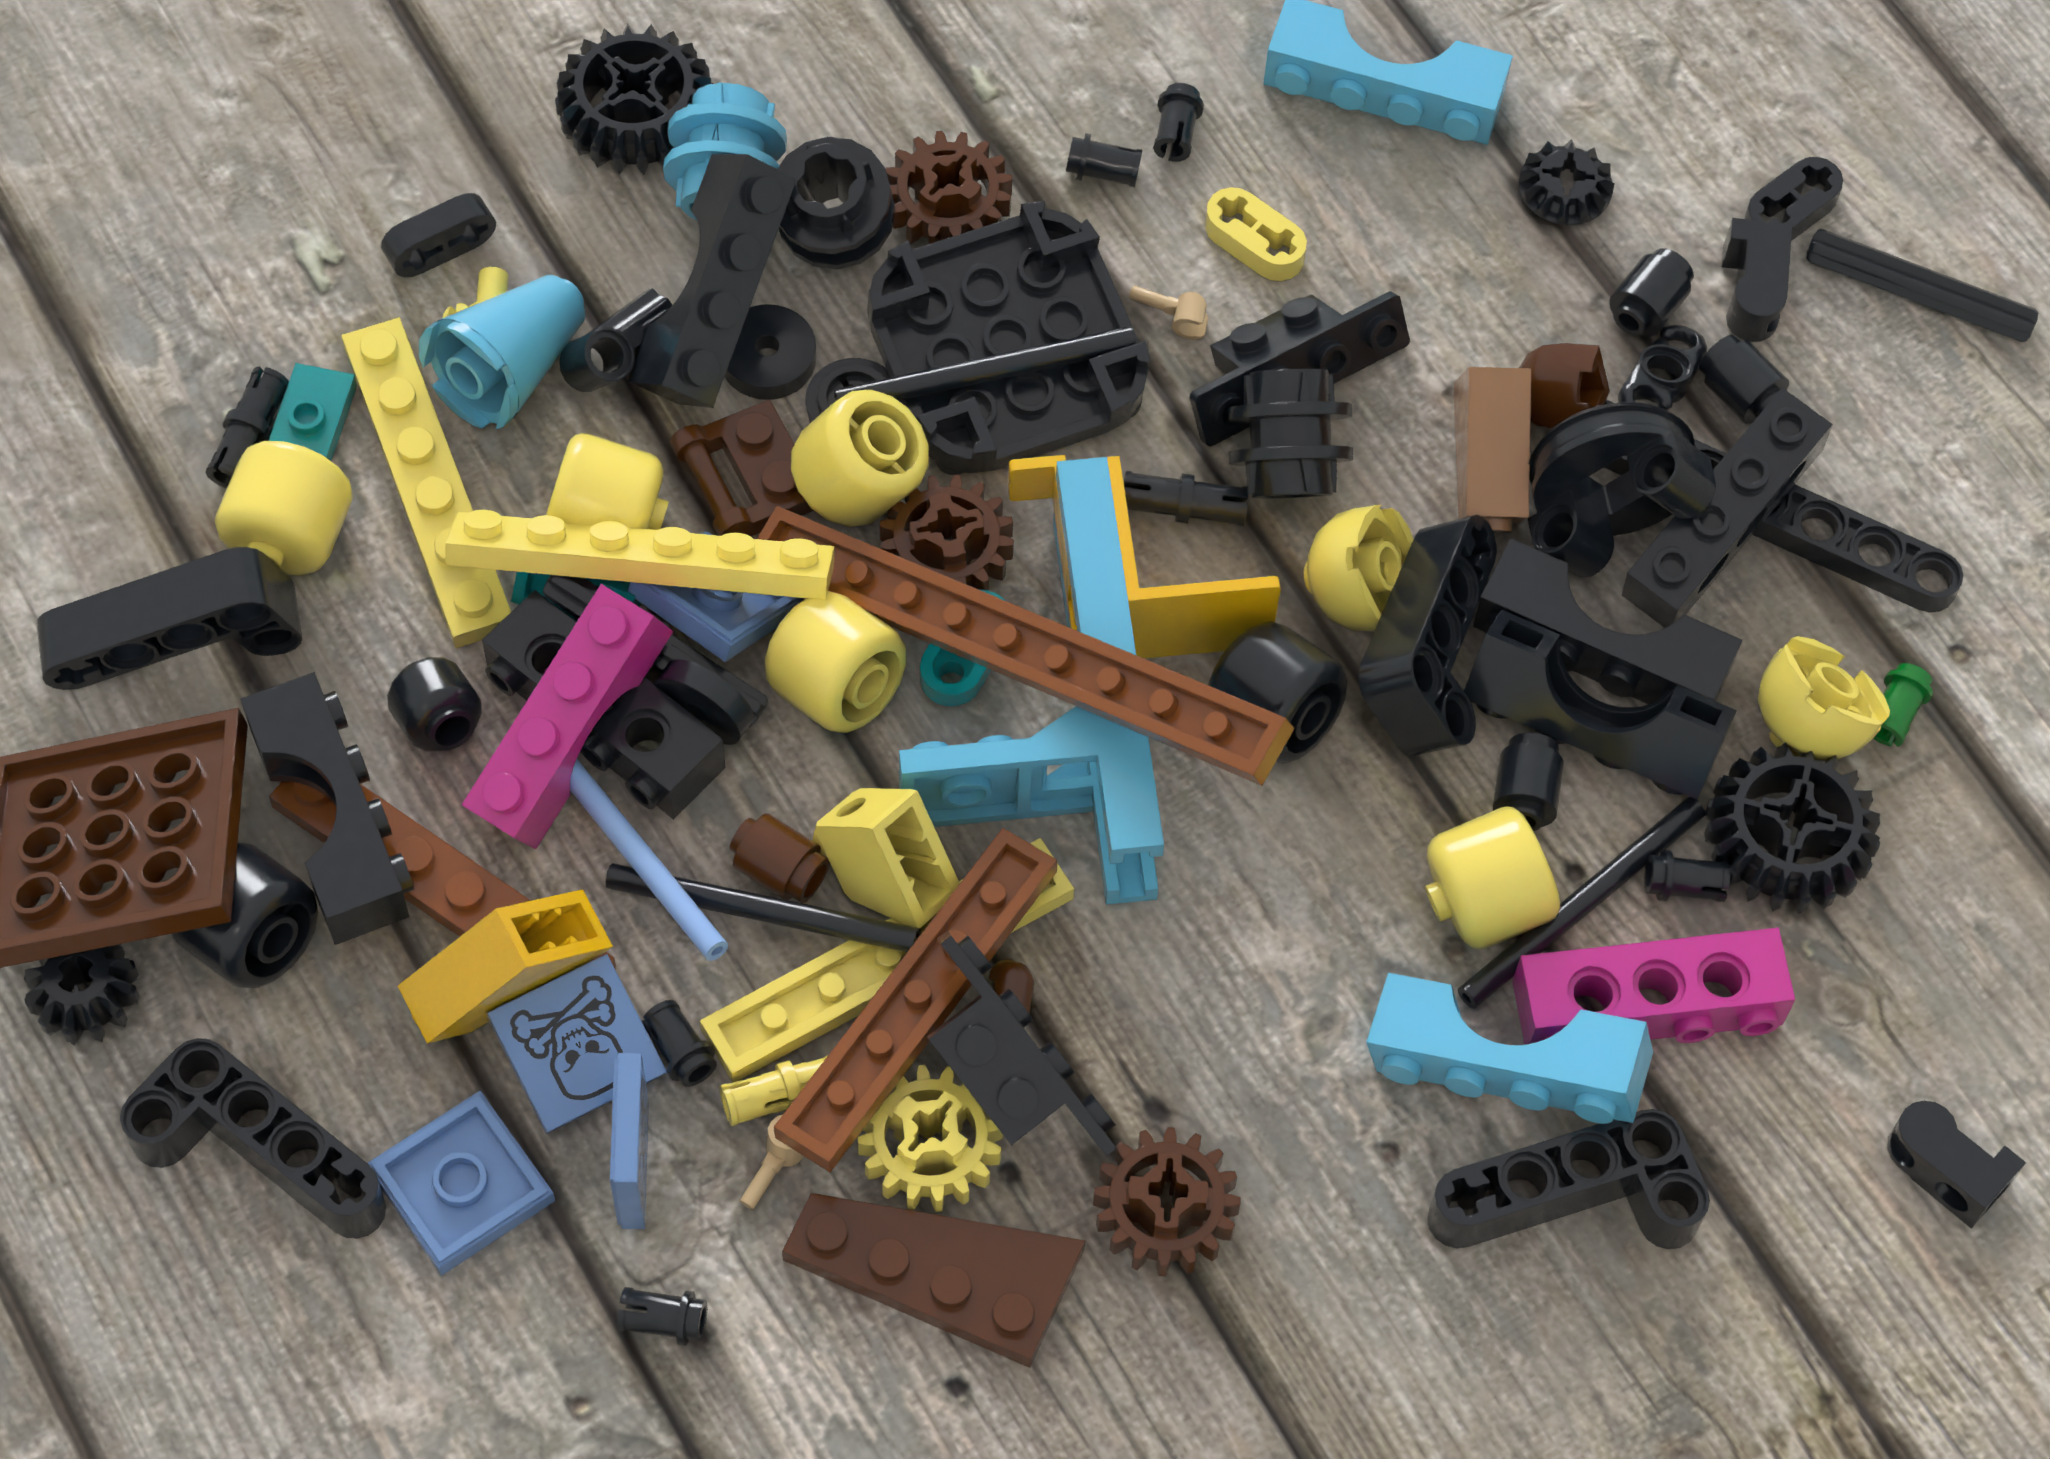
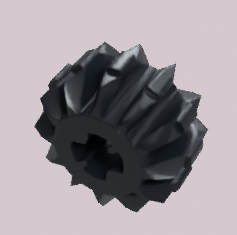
(86, 1009)

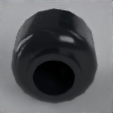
(434, 704)

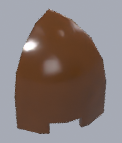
(1565, 381)

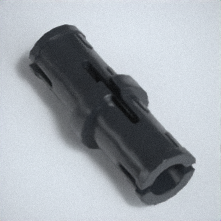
(247, 422)
(1186, 498)

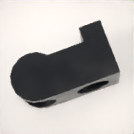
(1763, 261)
(1950, 1163)

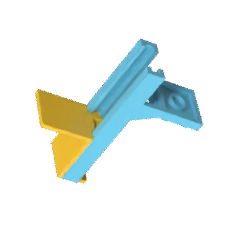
(1103, 763)

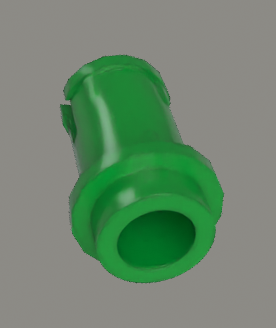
(1905, 693)

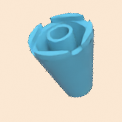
(501, 348)

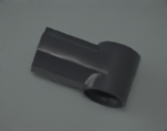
(615, 340)

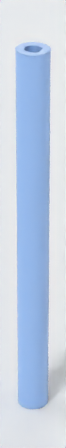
(646, 864)

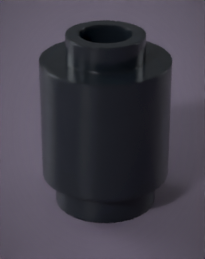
(1652, 293)
(1741, 377)
(1530, 778)

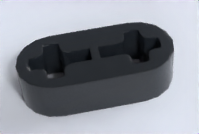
(1786, 190)
(438, 235)

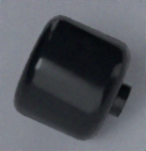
(1285, 676)
(268, 926)

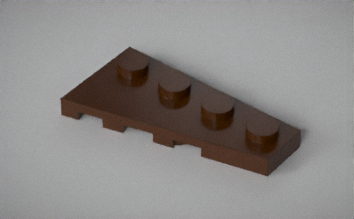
(950, 1272)

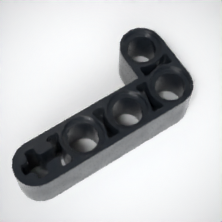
(170, 614)
(1420, 634)
(265, 1146)
(1566, 1192)

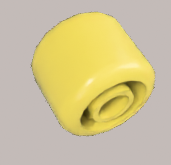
(859, 458)
(608, 483)
(285, 505)
(835, 662)
(1491, 879)

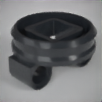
(1579, 514)

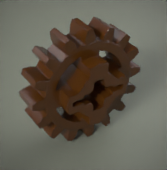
(948, 188)
(952, 515)
(1192, 1201)

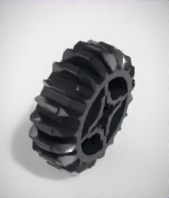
(638, 79)
(1828, 819)

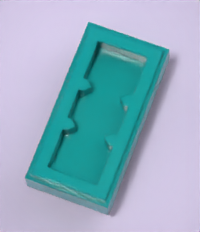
(314, 408)

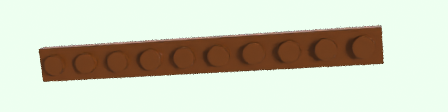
(1048, 654)

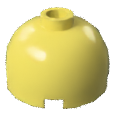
(1357, 564)
(1818, 703)

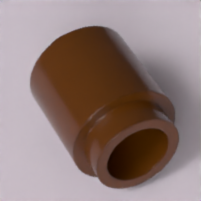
(779, 858)

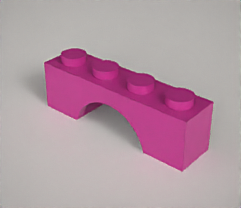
(534, 762)

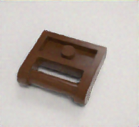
(760, 457)

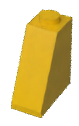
(501, 960)

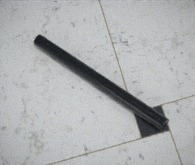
(998, 365)
(1583, 901)
(776, 911)

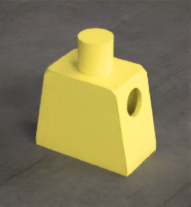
(888, 854)

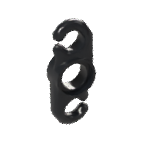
(1681, 362)

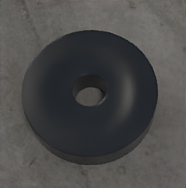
(779, 373)
(707, 698)

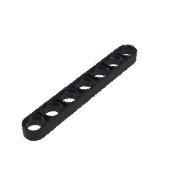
(1841, 551)

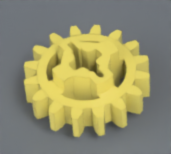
(924, 1109)

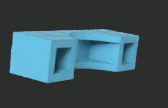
(1447, 94)
(1586, 1068)

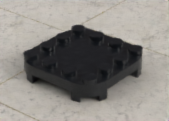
(997, 294)

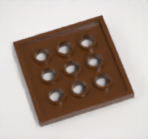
(138, 858)

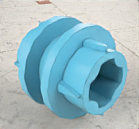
(719, 121)

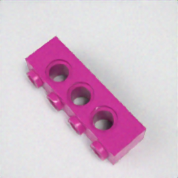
(1745, 962)

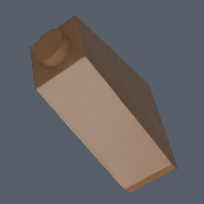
(1493, 444)

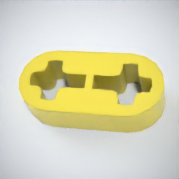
(1258, 231)

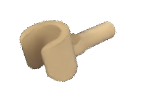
(1188, 311)
(777, 1156)

